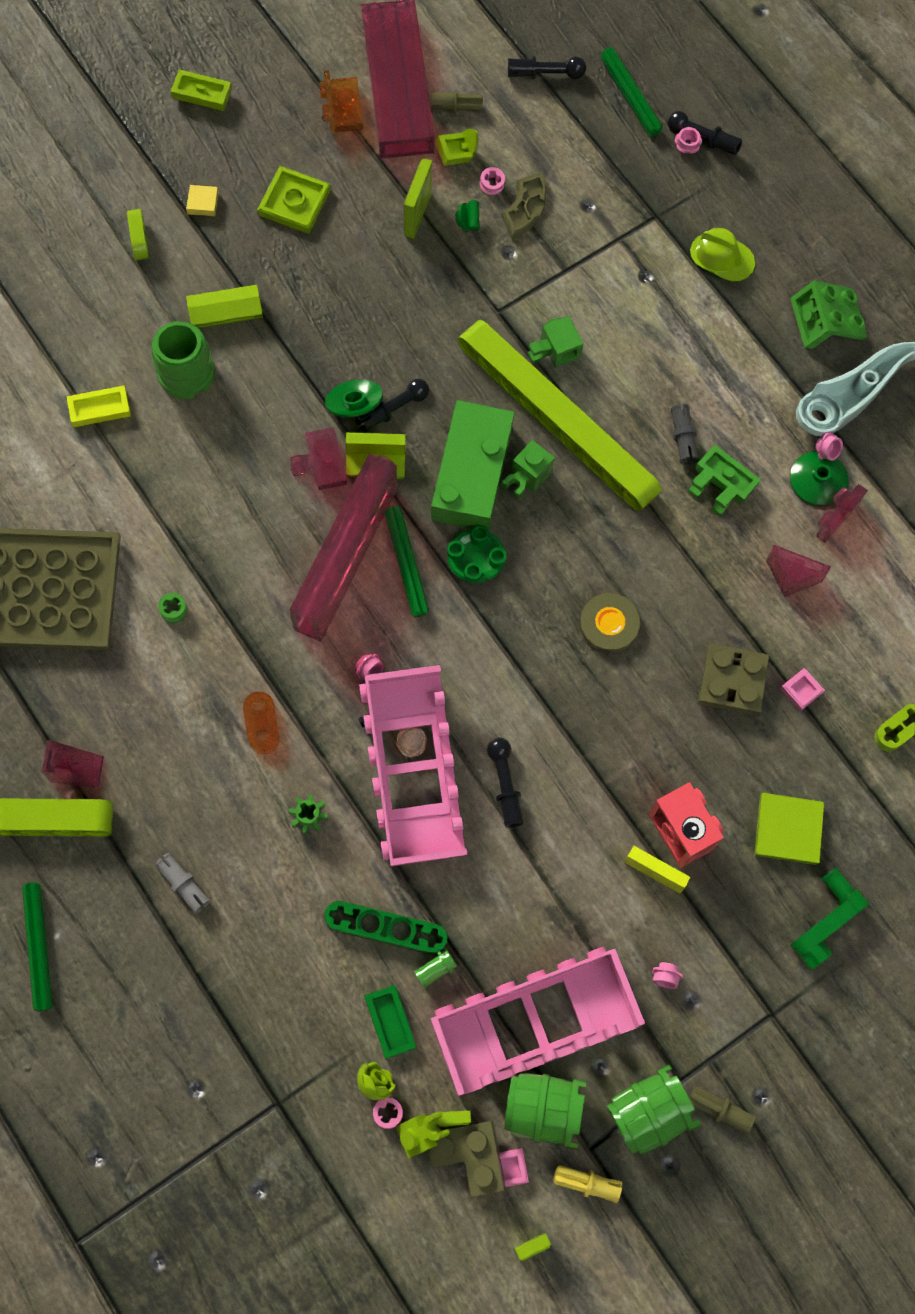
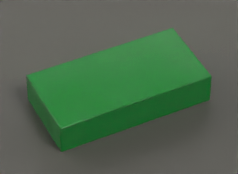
(390, 1022)

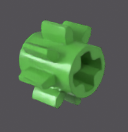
(304, 822)

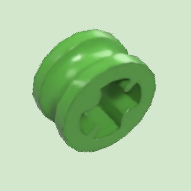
(171, 599)

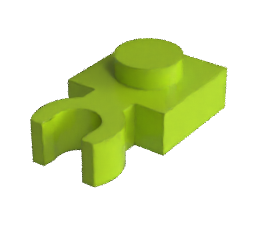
(420, 1133)

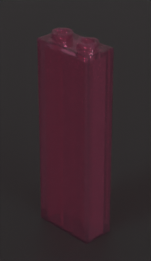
(397, 79)
(344, 547)

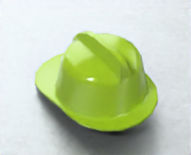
(722, 255)

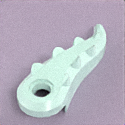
(849, 394)

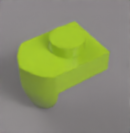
(457, 147)

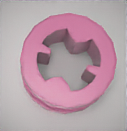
(499, 179)
(393, 1122)

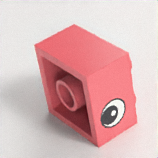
(686, 824)

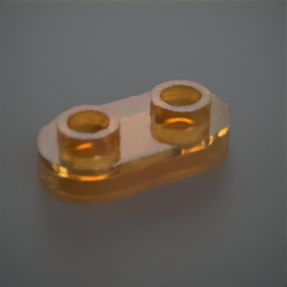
(261, 721)

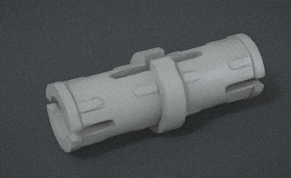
(182, 883)

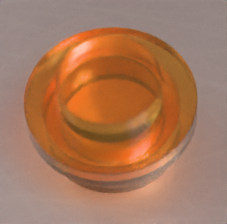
(411, 742)

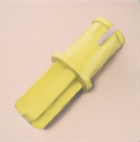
(588, 1183)

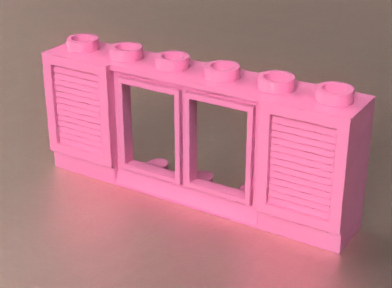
(403, 702)
(598, 997)

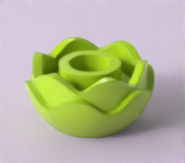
(375, 1082)

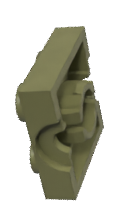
(725, 679)

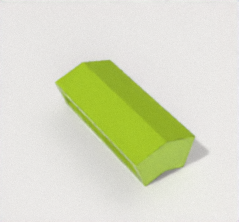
(224, 306)

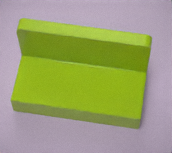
(361, 444)

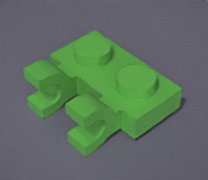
(726, 474)

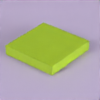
(417, 198)
(294, 199)
(789, 828)

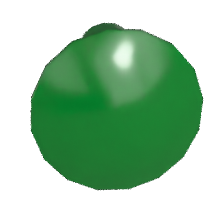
(476, 555)

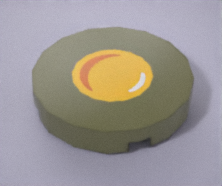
(609, 622)

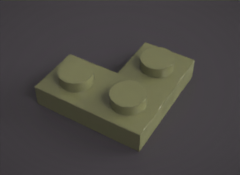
(480, 1152)

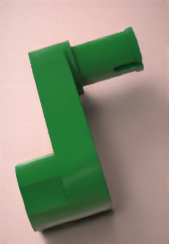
(810, 945)

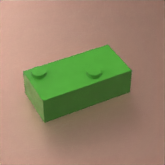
(472, 465)

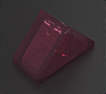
(795, 571)
(71, 765)

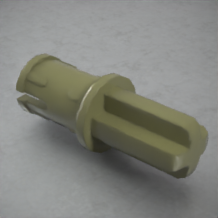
(455, 101)
(722, 1110)

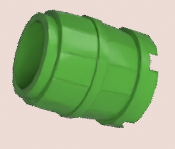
(182, 360)
(545, 1109)
(652, 1112)

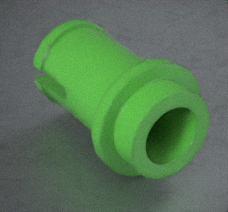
(435, 969)

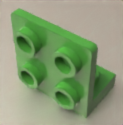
(827, 311)

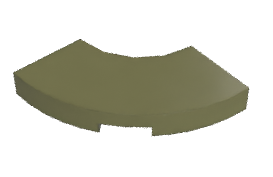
(527, 207)

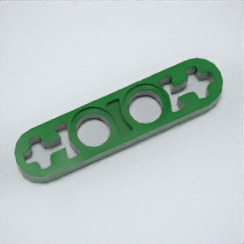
(387, 923)

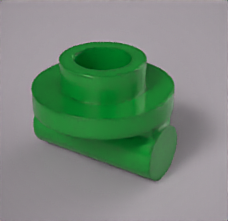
(468, 216)

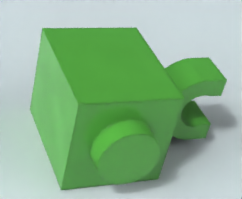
(558, 341)
(529, 469)

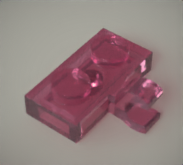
(323, 459)
(846, 503)

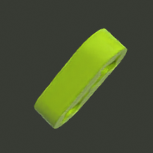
(138, 234)
(888, 726)

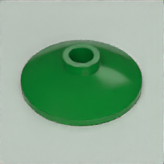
(354, 398)
(813, 488)

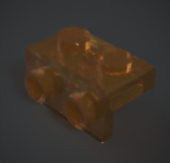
(343, 103)

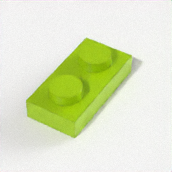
(201, 90)

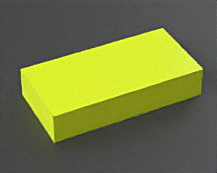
(98, 406)
(657, 869)

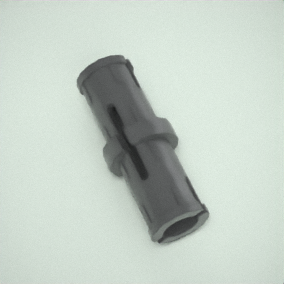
(684, 434)

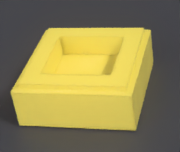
(202, 200)

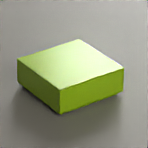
(454, 1119)
(532, 1247)

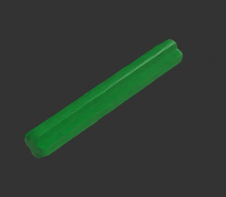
(631, 92)
(406, 561)
(37, 947)

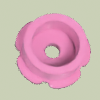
(688, 135)
(829, 446)
(369, 665)
(666, 975)

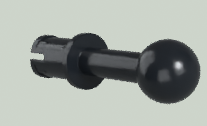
(574, 67)
(716, 138)
(416, 390)
(499, 751)

